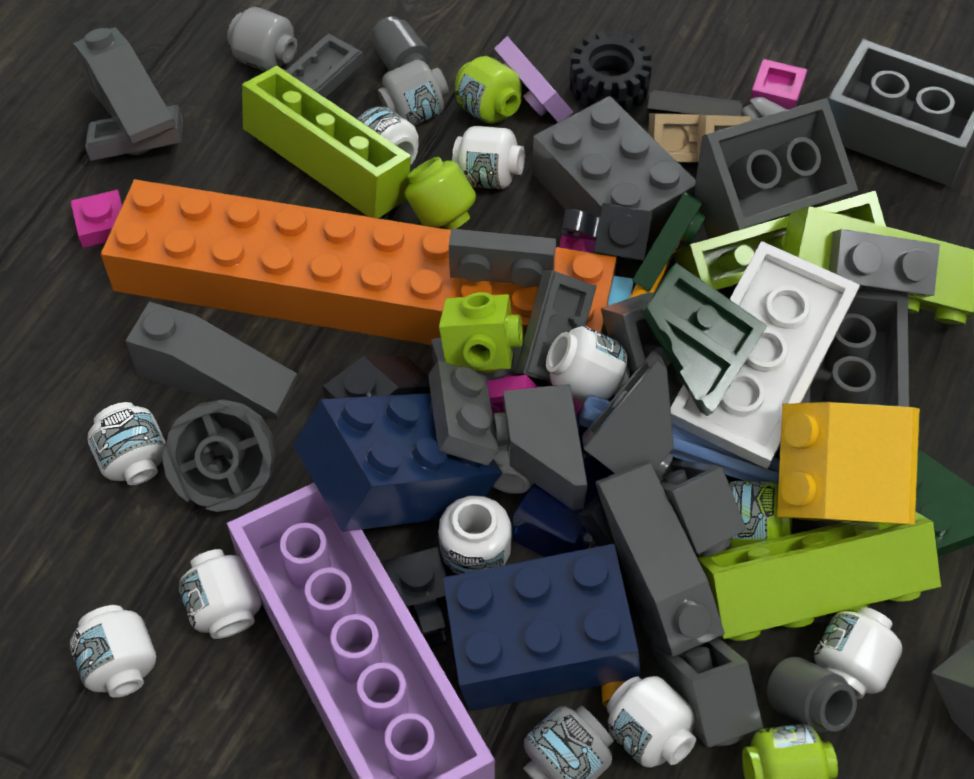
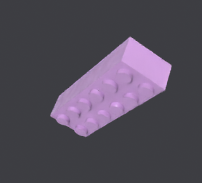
(356, 645)

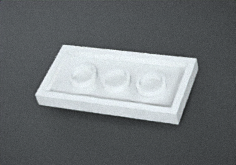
(802, 316)

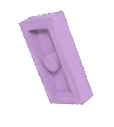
(540, 94)

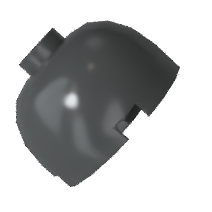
(219, 455)

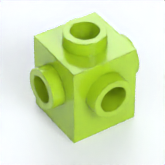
(480, 332)

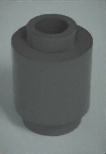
(398, 43)
(811, 695)

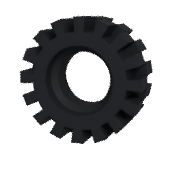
(614, 55)

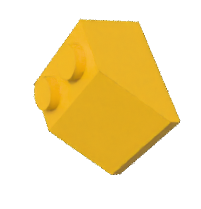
(848, 463)

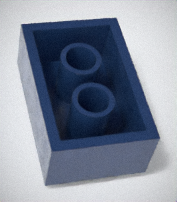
(382, 462)
(541, 627)

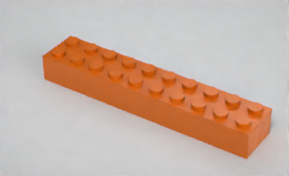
(306, 263)

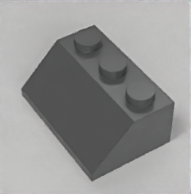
(771, 168)

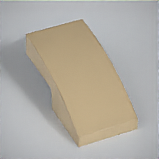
(682, 133)

